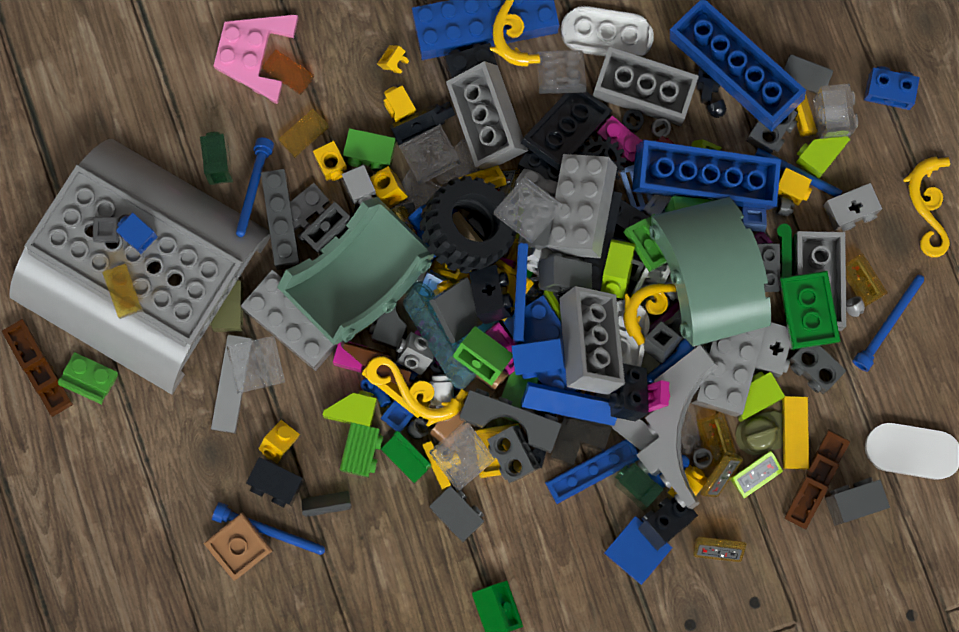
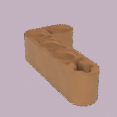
(446, 427)

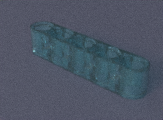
(428, 324)

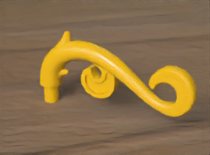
(512, 56)
(925, 167)
(632, 303)
(409, 395)

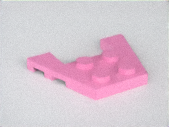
(243, 51)

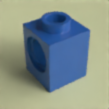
(136, 232)

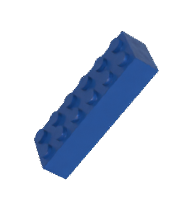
(463, 23)
(737, 64)
(706, 174)

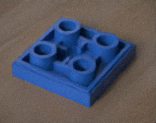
(635, 553)

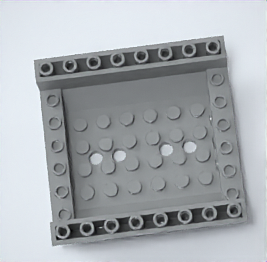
(196, 238)

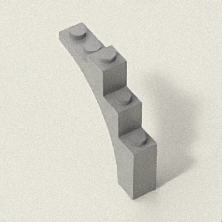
(667, 423)

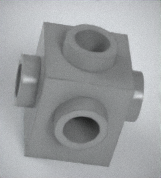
(414, 353)

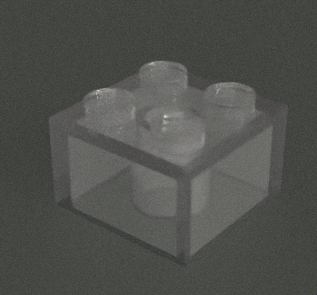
(835, 111)

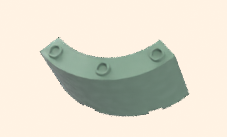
(713, 270)
(358, 273)

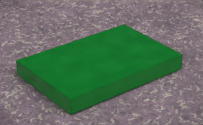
(809, 310)

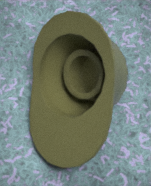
(760, 433)

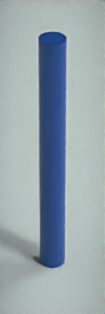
(816, 182)

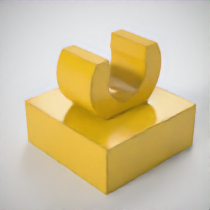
(391, 58)

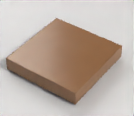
(238, 546)

